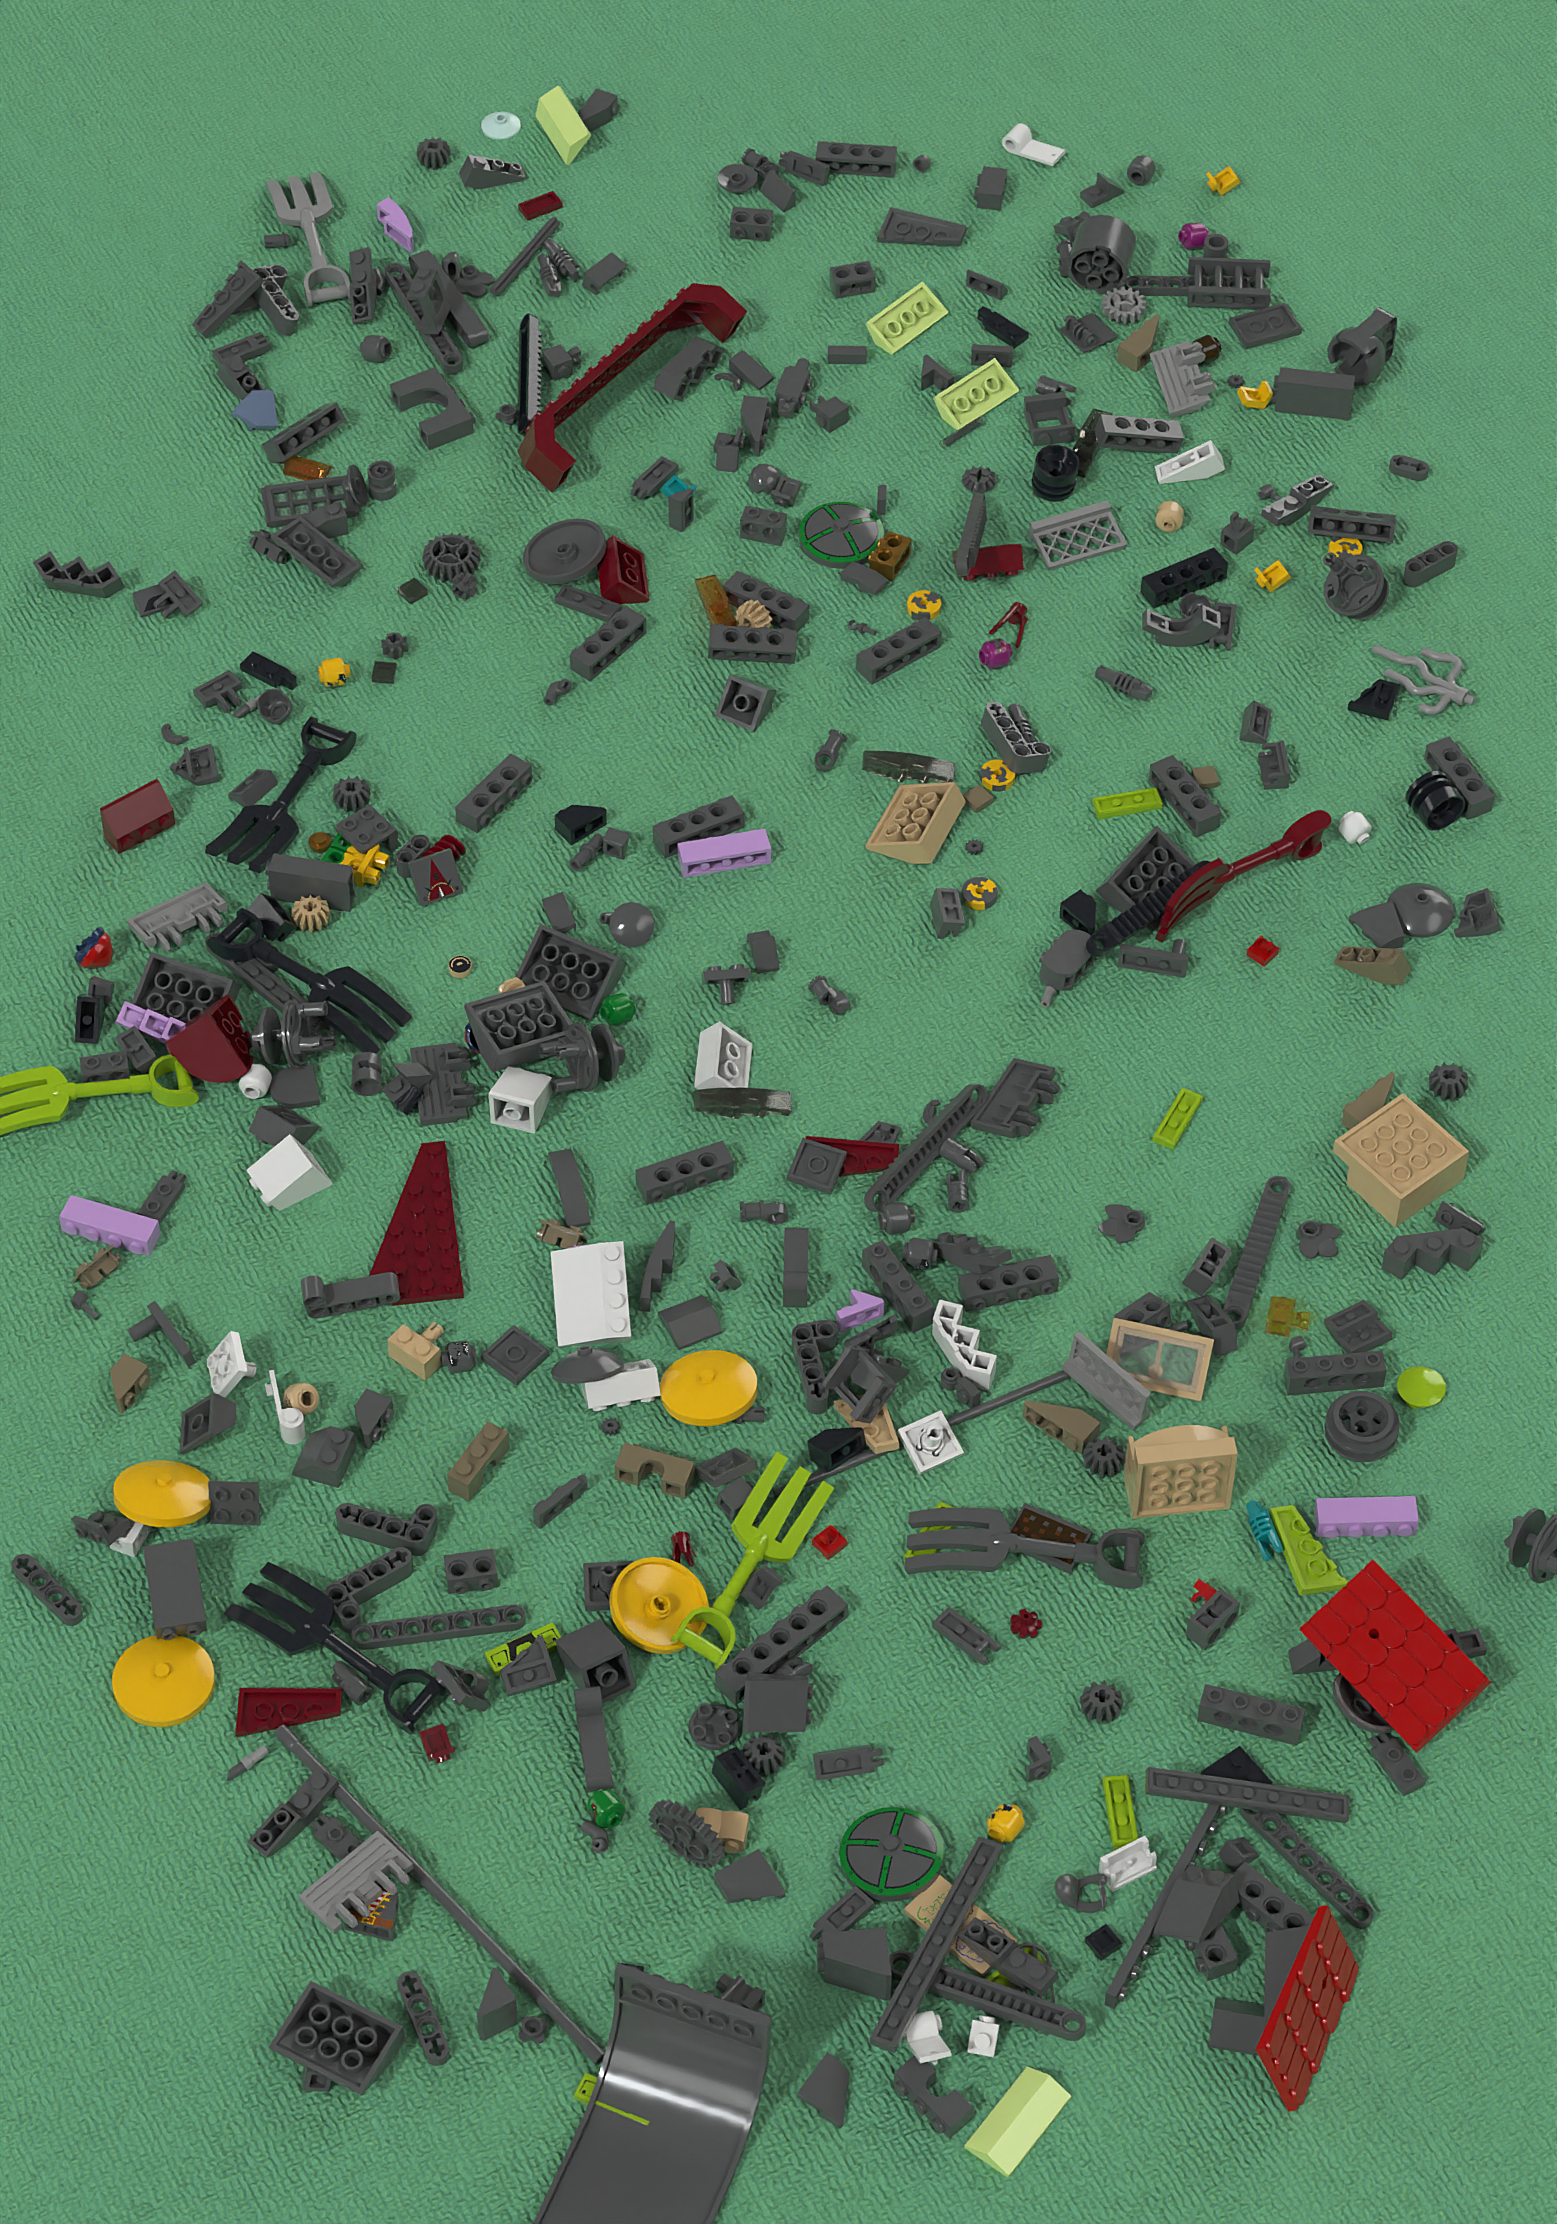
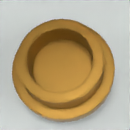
(319, 842)

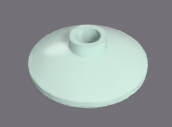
(501, 125)

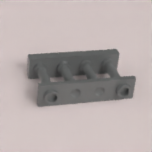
(1228, 296)

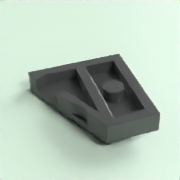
(529, 1670)

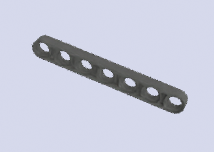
(1183, 281)
(427, 1634)
(1311, 1872)

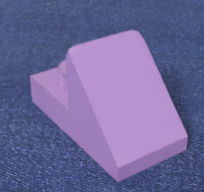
(862, 1310)

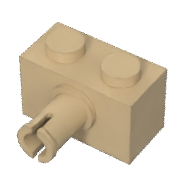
(416, 1350)

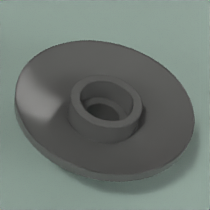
(737, 178)
(356, 485)

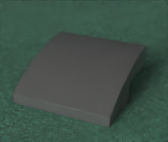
(1358, 1328)

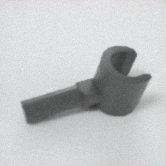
(1268, 491)
(79, 1302)
(1296, 1344)

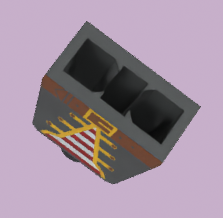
(382, 1917)

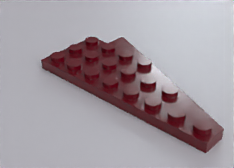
(422, 1234)

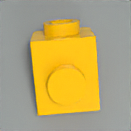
(1223, 181)
(1255, 398)
(1272, 577)

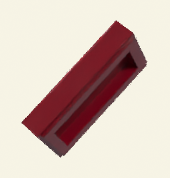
(540, 205)

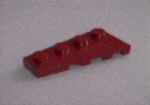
(862, 1155)
(271, 1707)

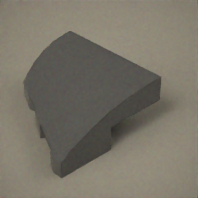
(878, 1332)
(748, 1879)

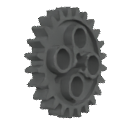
(686, 1833)

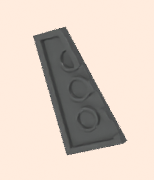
(914, 228)
(233, 295)

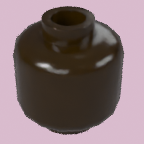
(1210, 347)

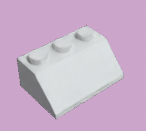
(722, 1059)
(634, 1382)

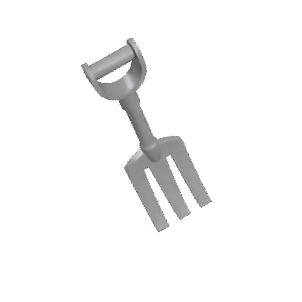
(308, 217)

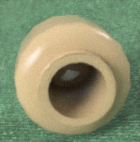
(1169, 516)
(302, 1397)

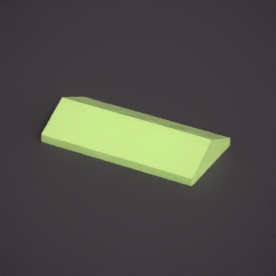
(562, 124)
(905, 319)
(975, 395)
(1018, 2121)

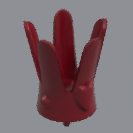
(681, 1544)

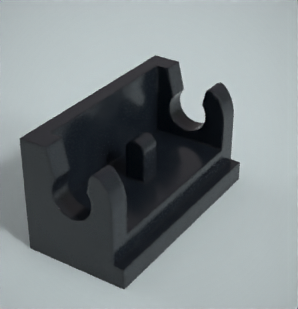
(273, 917)
(737, 1777)

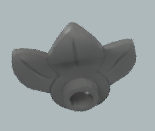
(473, 281)
(1119, 1223)
(1318, 1242)

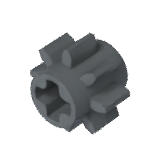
(464, 585)
(394, 645)

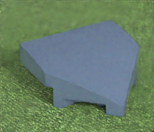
(257, 410)

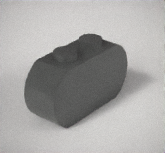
(1066, 960)

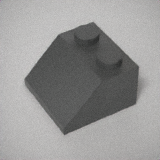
(745, 702)
(277, 1122)
(326, 1456)

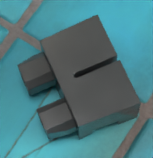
(740, 1992)

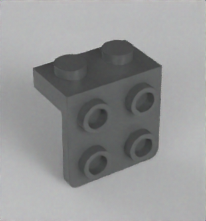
(368, 829)

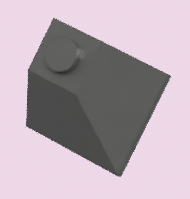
(206, 1421)

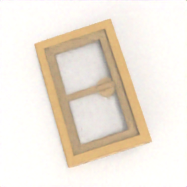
(1161, 1357)

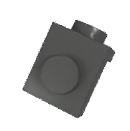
(1068, 226)
(786, 491)
(760, 1586)
(1041, 1759)

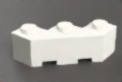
(961, 1345)

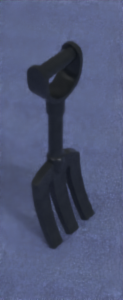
(275, 816)
(323, 987)
(315, 1629)

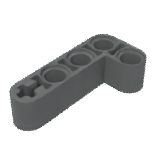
(273, 299)
(1010, 744)
(795, 1267)
(348, 1295)
(809, 1362)
(354, 1519)
(394, 1566)
(593, 1738)

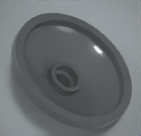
(1422, 909)
(587, 1366)
(1356, 1708)

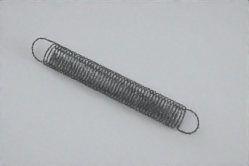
(964, 430)

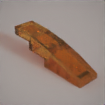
(715, 601)

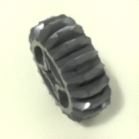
(450, 556)

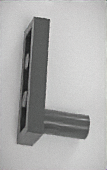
(1155, 961)
(159, 1319)

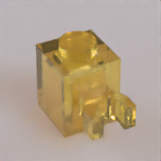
(1282, 1317)

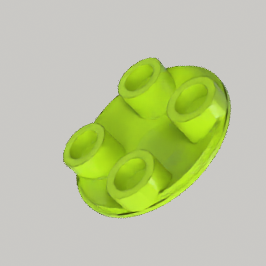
(1421, 1387)

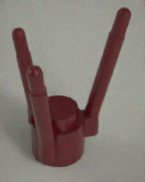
(1014, 615)

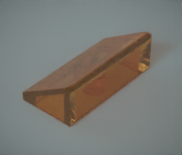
(305, 468)

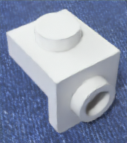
(983, 2036)

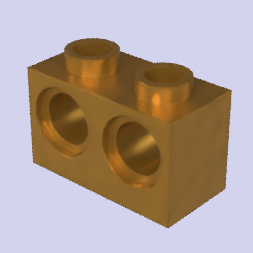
(890, 555)

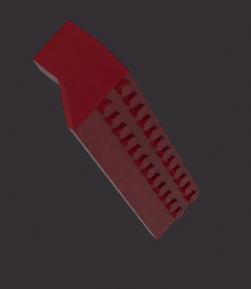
(693, 306)

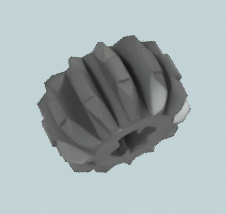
(433, 153)
(351, 794)
(1448, 1081)
(1103, 1457)
(1101, 1702)
(765, 1754)

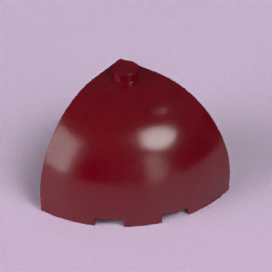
(213, 1043)

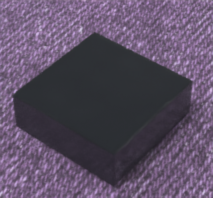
(1103, 1942)

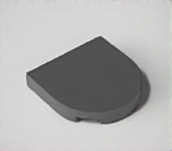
(295, 1087)

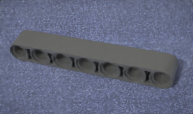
(460, 314)

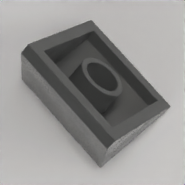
(497, 2008)
(1236, 2026)

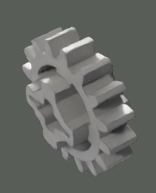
(1123, 305)

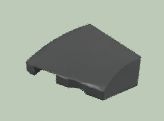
(1478, 915)
(1380, 925)
(827, 2089)

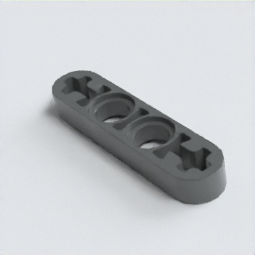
(49, 1588)
(423, 2018)

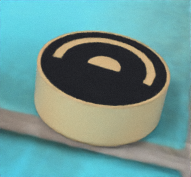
(460, 966)

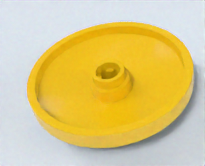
(708, 1388)
(162, 1493)
(652, 1602)
(163, 1681)

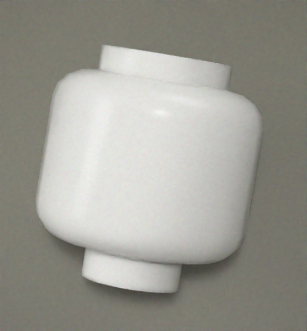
(1354, 827)
(255, 1082)

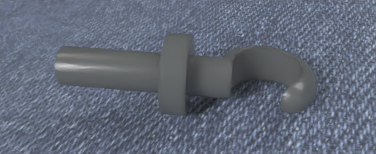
(862, 628)

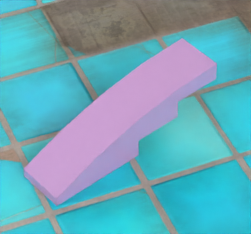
(148, 1022)

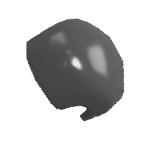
(764, 478)
(1192, 602)
(274, 706)

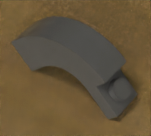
(1183, 631)

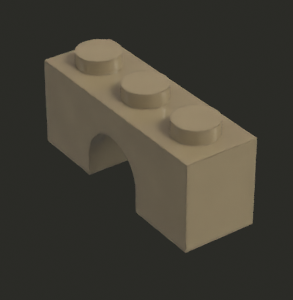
(636, 1462)
(468, 1471)

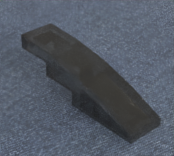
(1087, 444)
(907, 765)
(741, 1100)

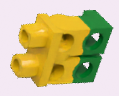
(363, 863)

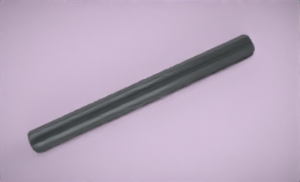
(524, 257)

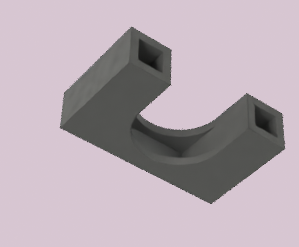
(432, 388)

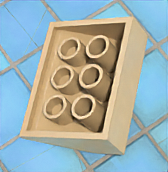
(917, 822)

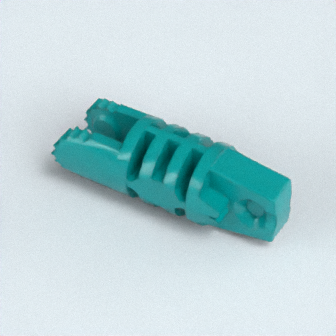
(1263, 1529)

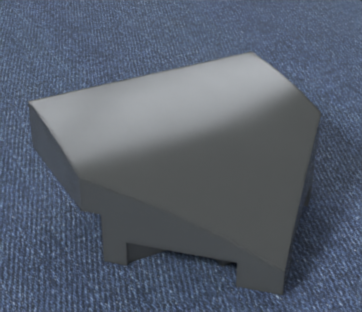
(197, 766)

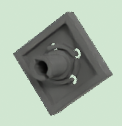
(726, 978)
(603, 1576)

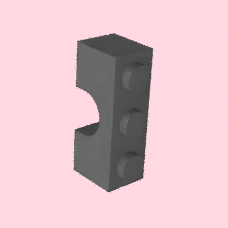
(946, 2113)

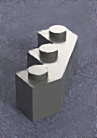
(687, 367)
(77, 578)
(1432, 1251)

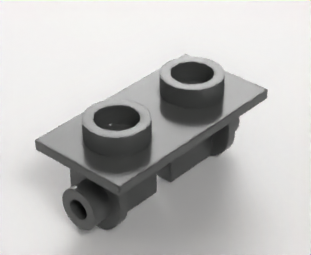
(262, 542)
(1454, 1219)

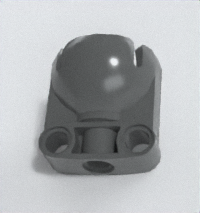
(1364, 347)

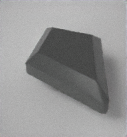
(882, 1133)

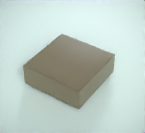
(1205, 777)
(978, 798)

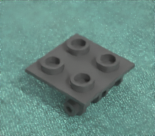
(1086, 332)
(234, 1503)

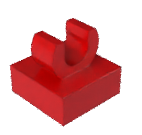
(1262, 951)
(829, 1542)
(1204, 1589)

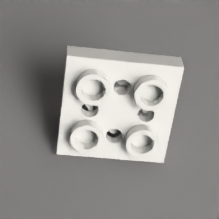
(228, 1365)
(930, 1439)

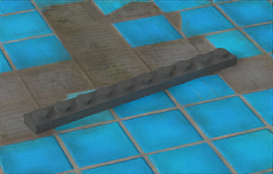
(936, 1945)
(1141, 1946)

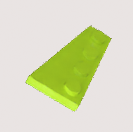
(1304, 1554)

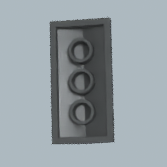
(317, 552)

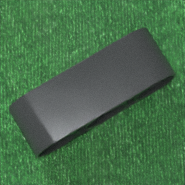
(1430, 564)

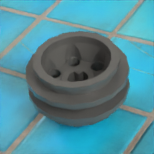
(1360, 1437)

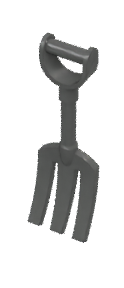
(999, 1542)

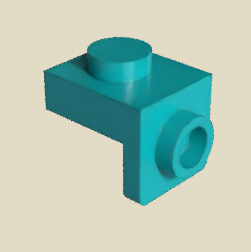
(674, 486)

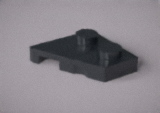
(1376, 700)
(1237, 1766)

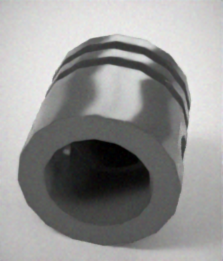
(1215, 246)

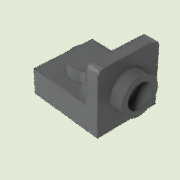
(730, 440)

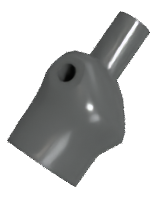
(451, 265)

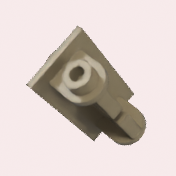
(553, 1231)
(103, 1261)

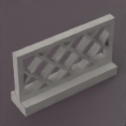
(1070, 523)
(1107, 1389)

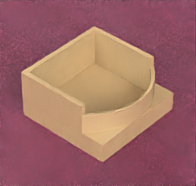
(1401, 1159)
(1180, 1471)

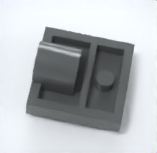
(459, 1684)

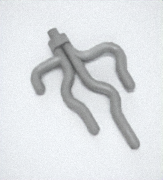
(1447, 688)

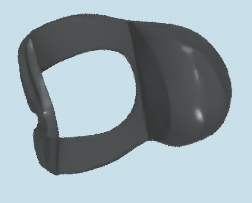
(1068, 1888)

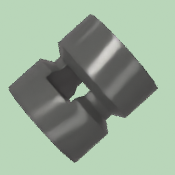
(382, 480)
(366, 1074)

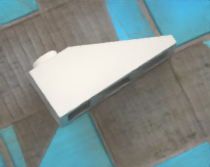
(1192, 465)

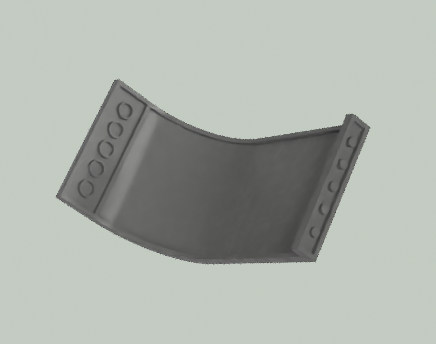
(697, 2078)

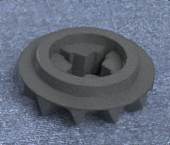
(985, 484)

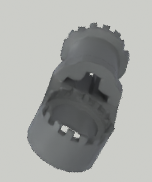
(759, 163)
(1064, 250)
(830, 749)
(828, 995)
(764, 1212)

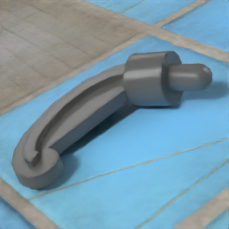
(730, 377)
(170, 738)
(928, 1113)

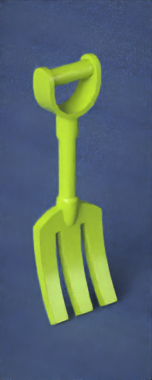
(55, 1092)
(759, 1545)

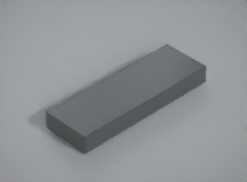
(587, 603)

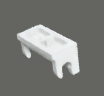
(131, 1539)
(1128, 1864)

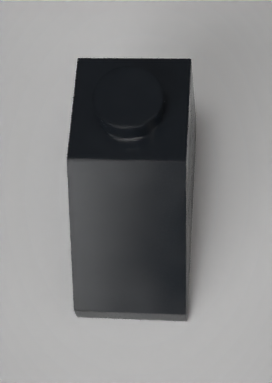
(579, 822)
(1079, 912)
(89, 1018)
(836, 1446)

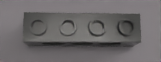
(858, 158)
(303, 432)
(1139, 433)
(1352, 524)
(783, 608)
(608, 643)
(743, 650)
(898, 650)
(1448, 758)
(494, 793)
(1185, 795)
(704, 822)
(684, 1172)
(1008, 1283)
(897, 1286)
(1334, 1373)
(1251, 1714)
(1268, 1898)

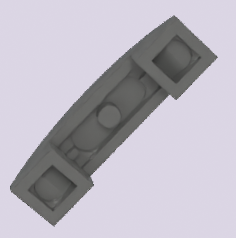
(569, 1187)

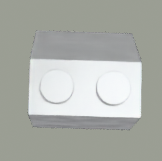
(519, 1099)
(287, 1174)

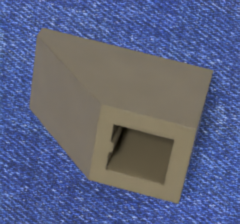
(128, 1380)

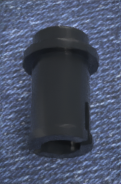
(410, 1100)

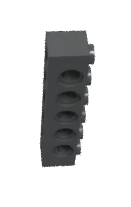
(814, 1627)

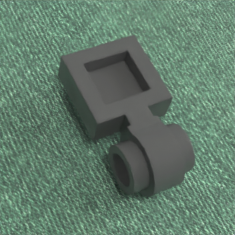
(965, 1390)

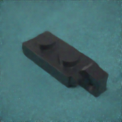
(1002, 327)
(268, 671)

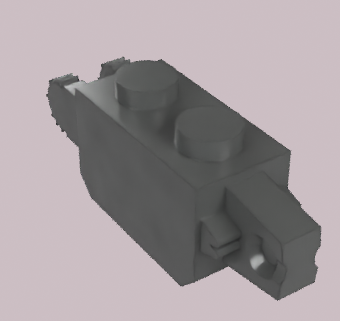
(793, 388)

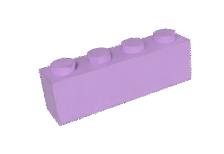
(724, 853)
(109, 1225)
(1366, 1516)

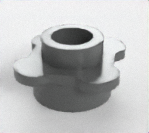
(507, 413)
(529, 2023)

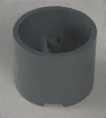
(1101, 253)

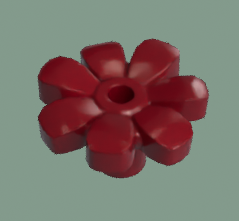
(1025, 1624)

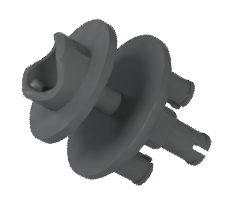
(1355, 586)
(291, 1032)
(585, 1057)
(1534, 1542)

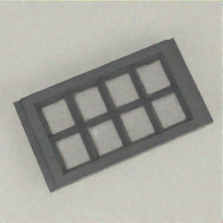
(295, 499)

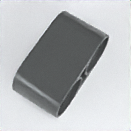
(411, 851)

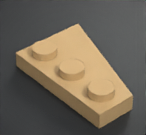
(879, 1434)

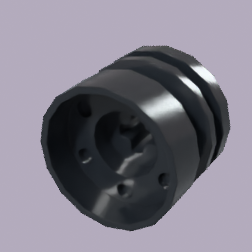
(1055, 473)
(1435, 800)

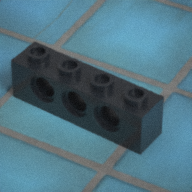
(1184, 577)

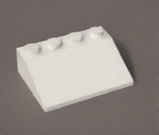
(591, 1295)

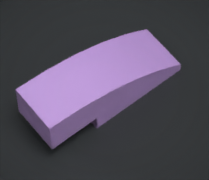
(395, 223)

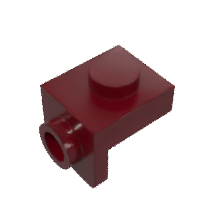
(436, 1744)

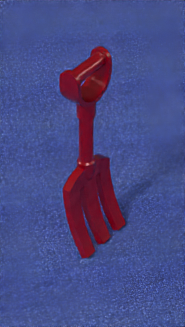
(1299, 840)

